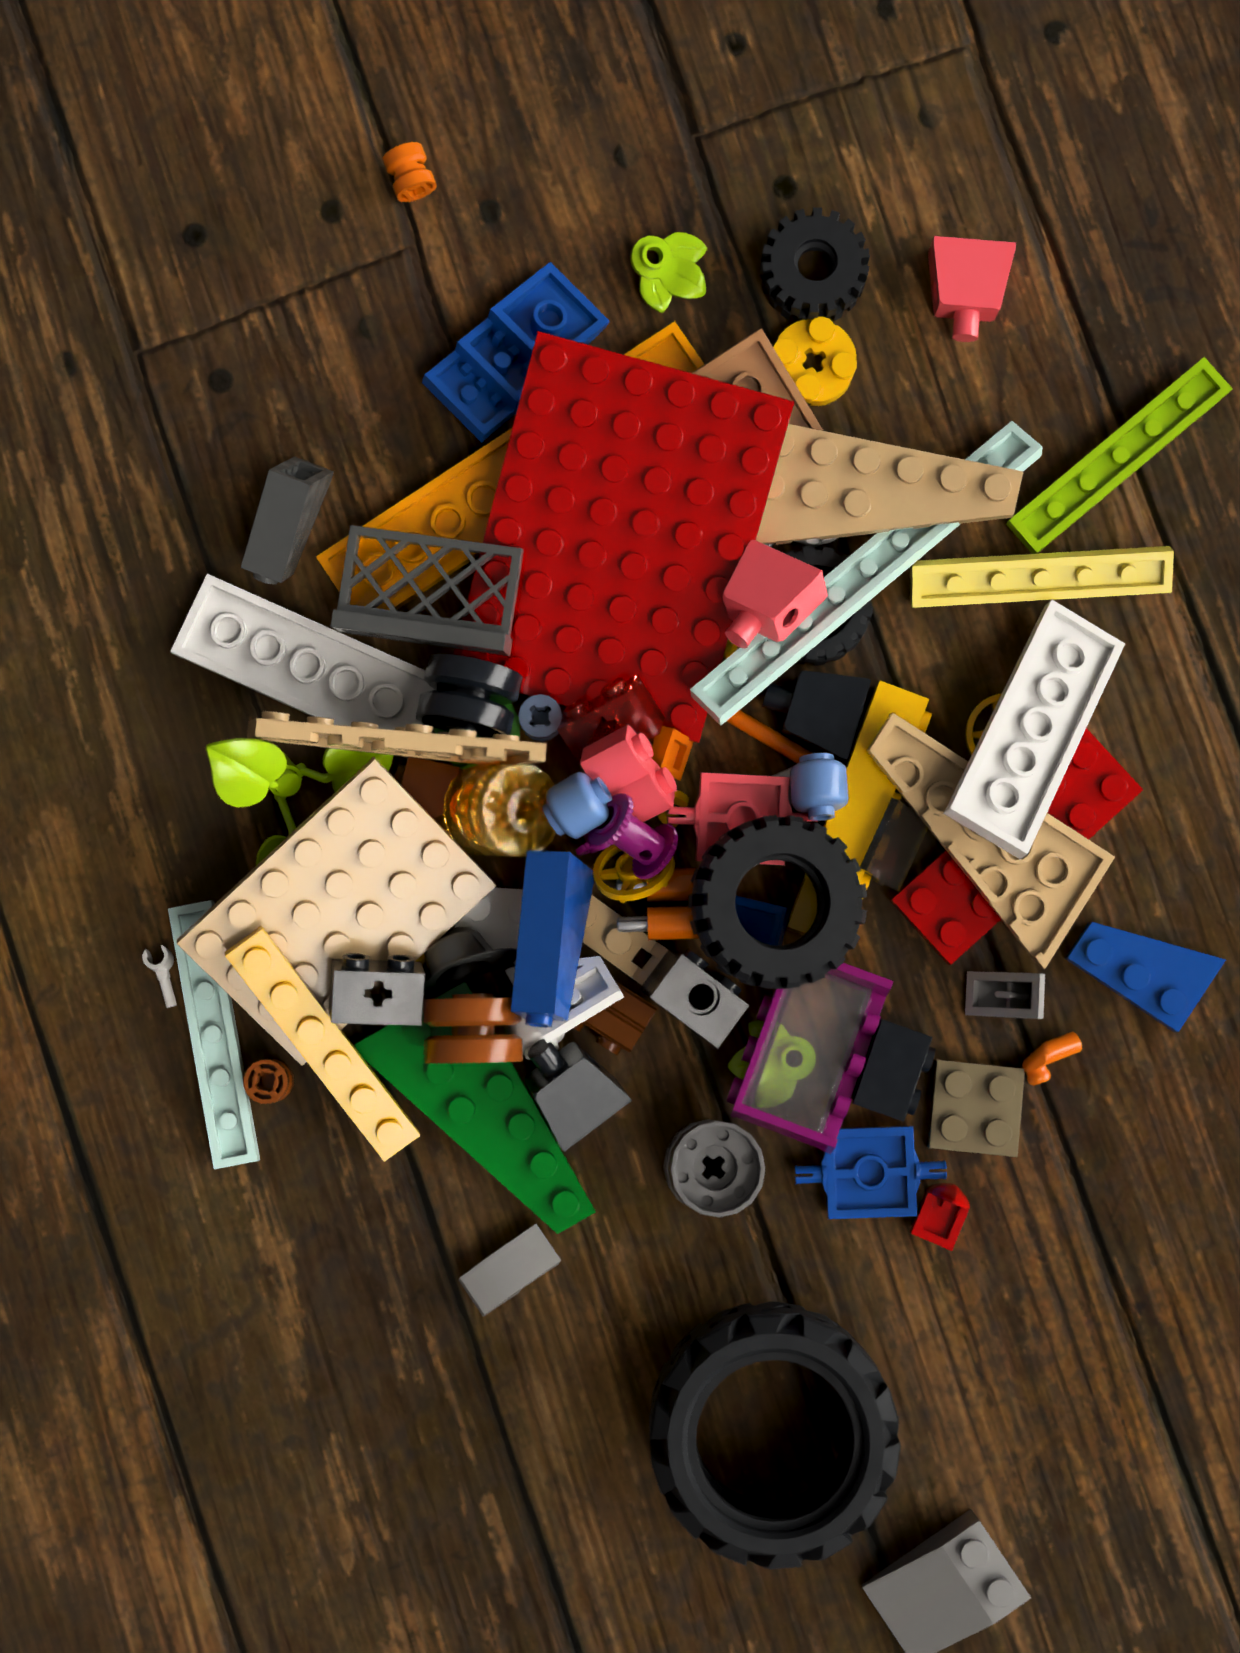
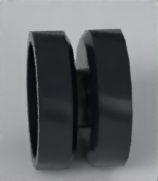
(468, 695)

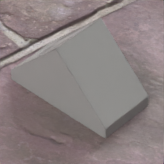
(1005, 994)

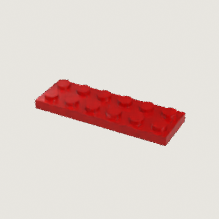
(946, 903)

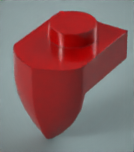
(941, 1215)

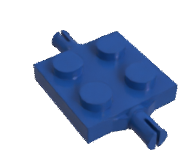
(871, 1173)

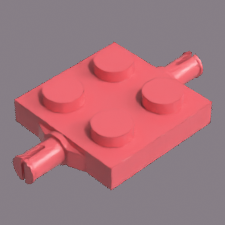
(730, 801)

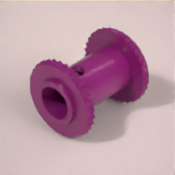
(648, 846)

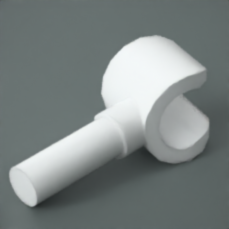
(162, 973)

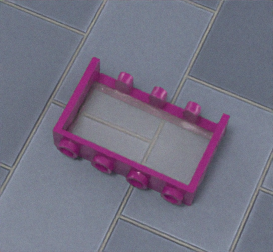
(810, 1055)

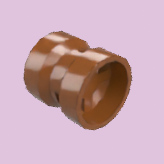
(276, 1078)

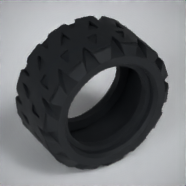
(793, 1528)

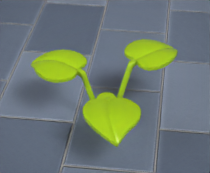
(249, 767)

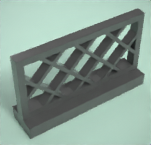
(424, 628)

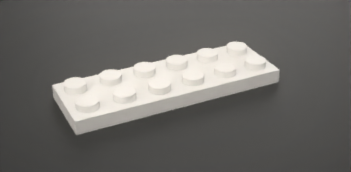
(297, 659)
(1034, 729)

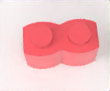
(627, 767)

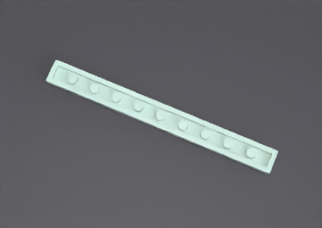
(848, 589)

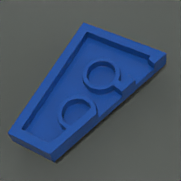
(1145, 971)

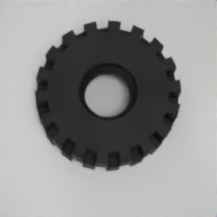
(807, 297)

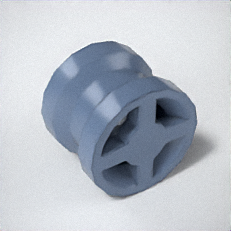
(545, 723)

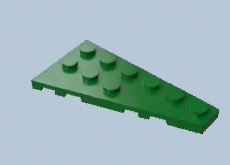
(486, 1115)

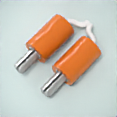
(664, 922)

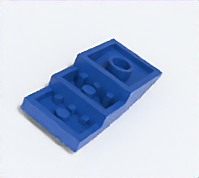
(490, 363)

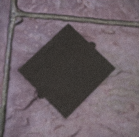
(894, 845)

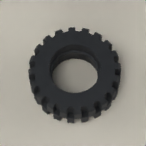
(836, 891)

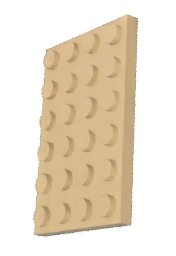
(352, 878)

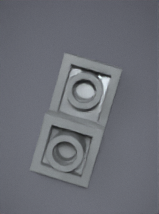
(509, 1270)

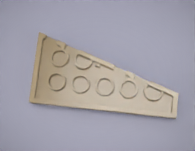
(857, 486)
(1032, 894)

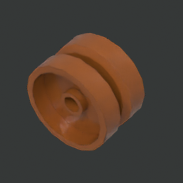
(473, 1030)

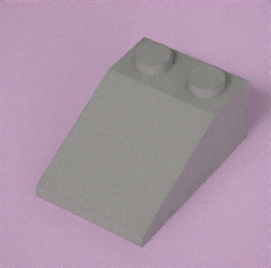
(946, 1588)

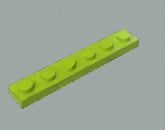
(1119, 456)

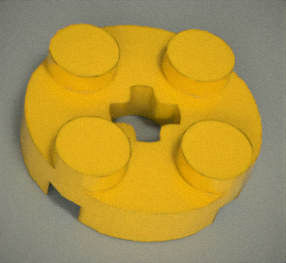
(823, 339)

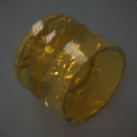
(499, 810)

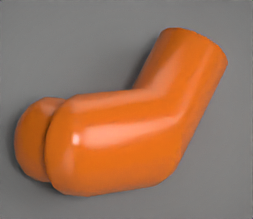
(1047, 1053)

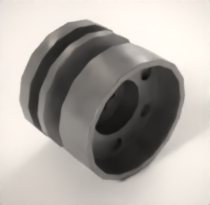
(739, 1166)

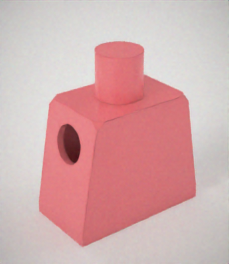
(968, 281)
(770, 594)

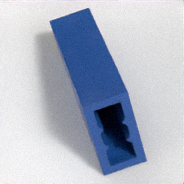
(550, 935)

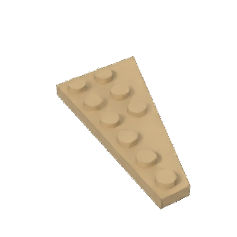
(406, 741)

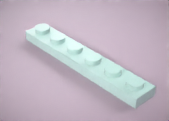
(215, 1052)

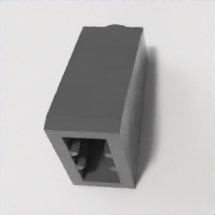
(285, 519)

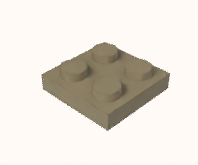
(976, 1108)

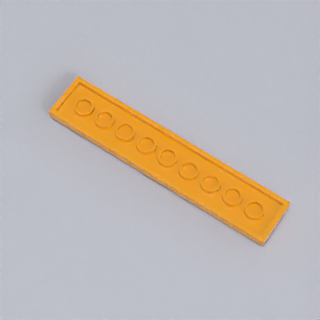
(461, 500)

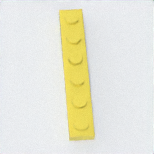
(1041, 576)

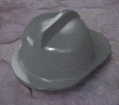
(461, 957)

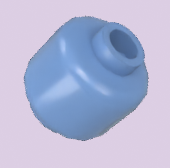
(819, 786)
(577, 805)

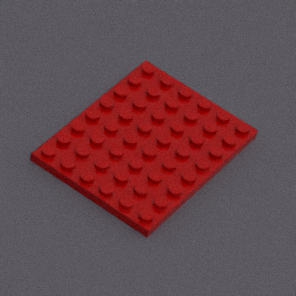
(630, 519)

